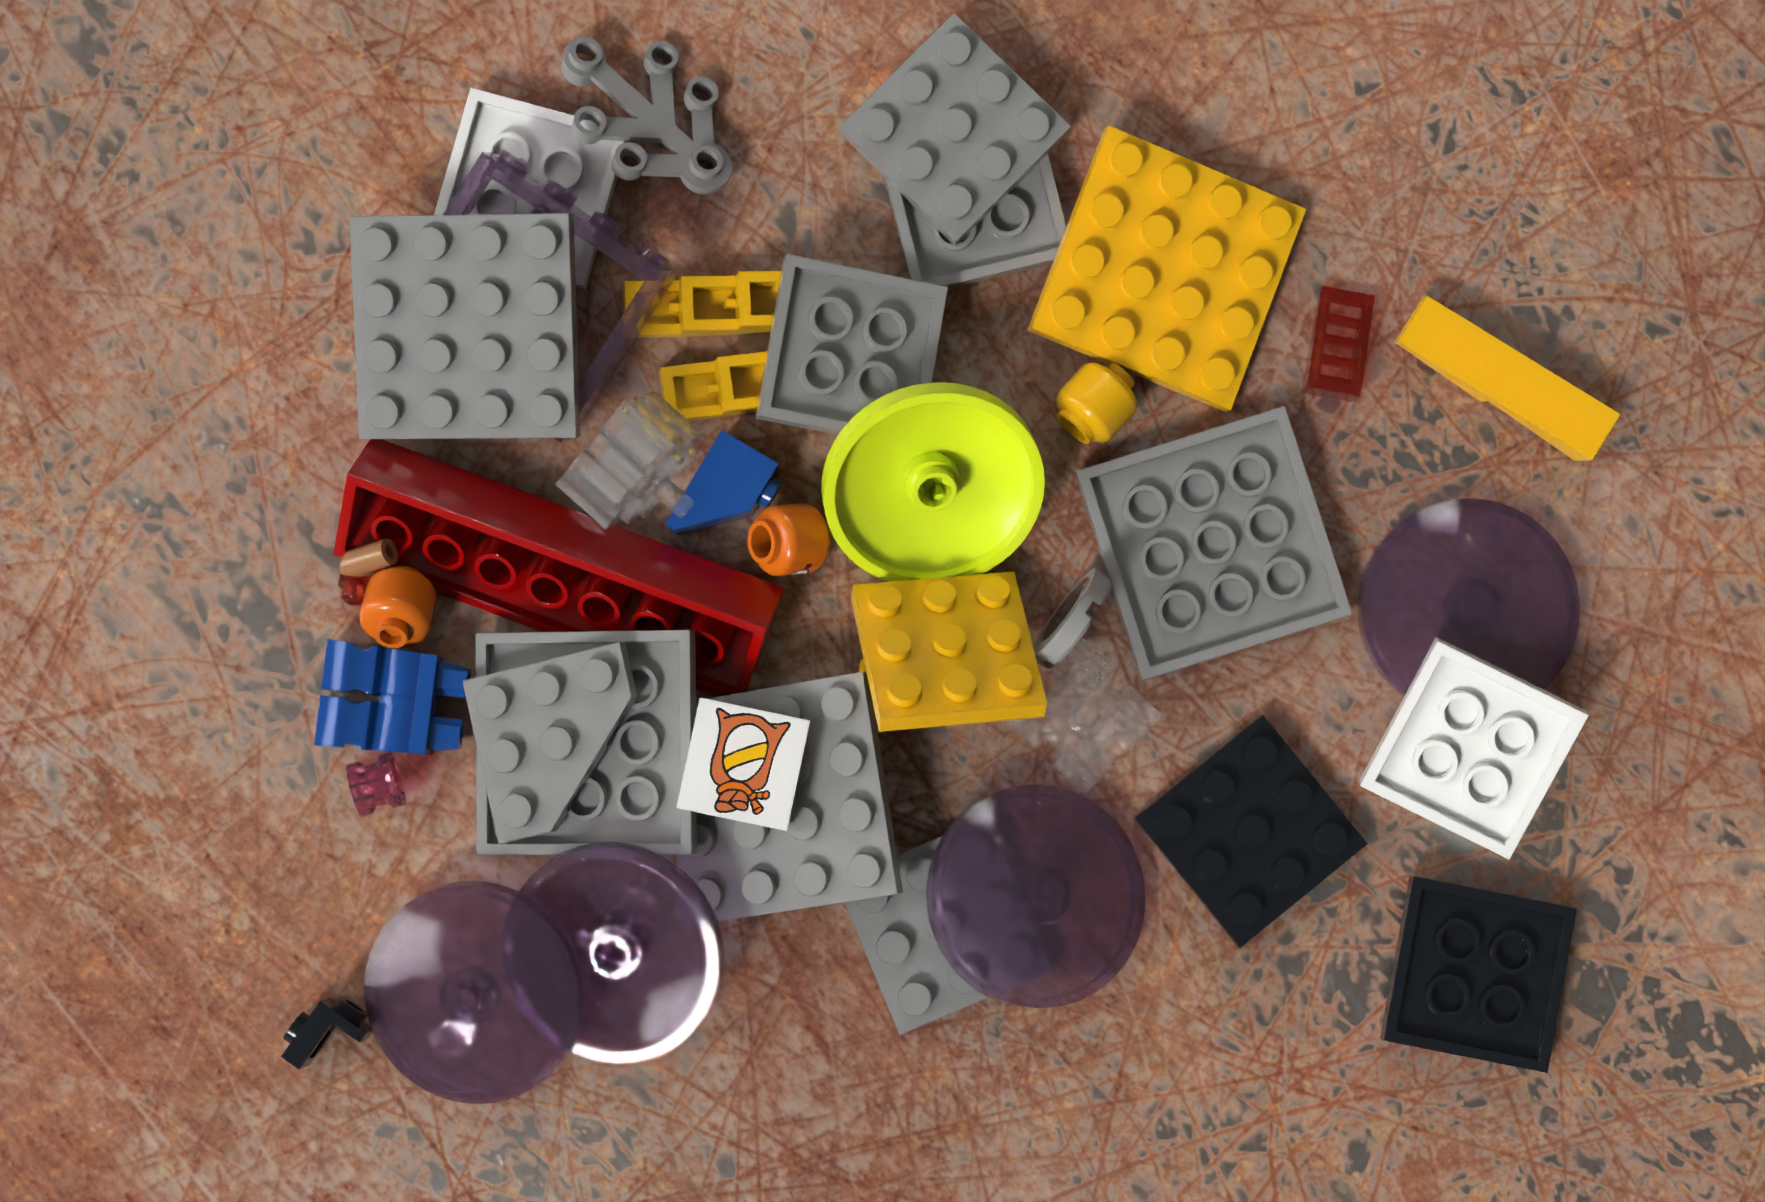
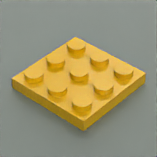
(947, 651)

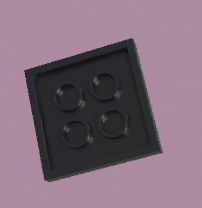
(1250, 831)
(1478, 974)

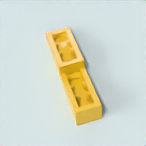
(1507, 379)

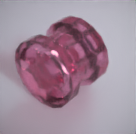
(376, 784)

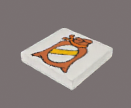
(743, 764)

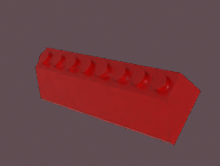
(552, 562)

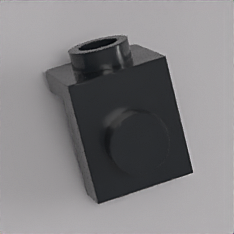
(311, 1032)

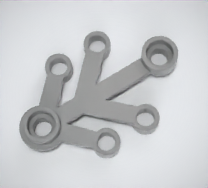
(649, 120)

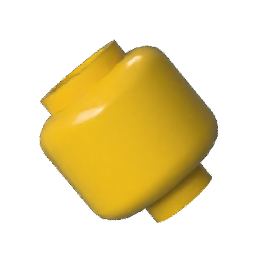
(1096, 402)

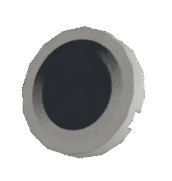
(1071, 618)

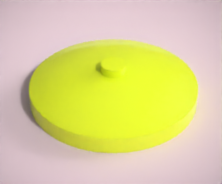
(932, 483)

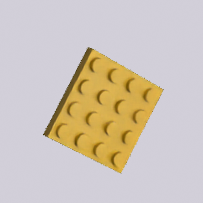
(1167, 269)

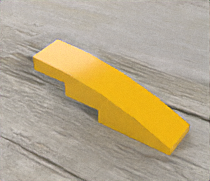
(711, 305)
(715, 387)

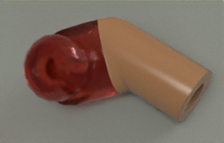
(360, 565)

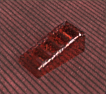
(1331, 386)

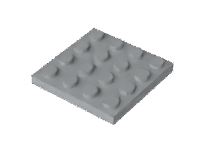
(465, 326)
(1213, 543)
(641, 772)
(839, 821)

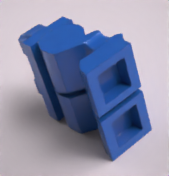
(406, 702)

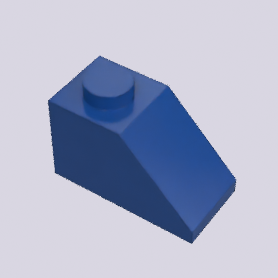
(728, 486)

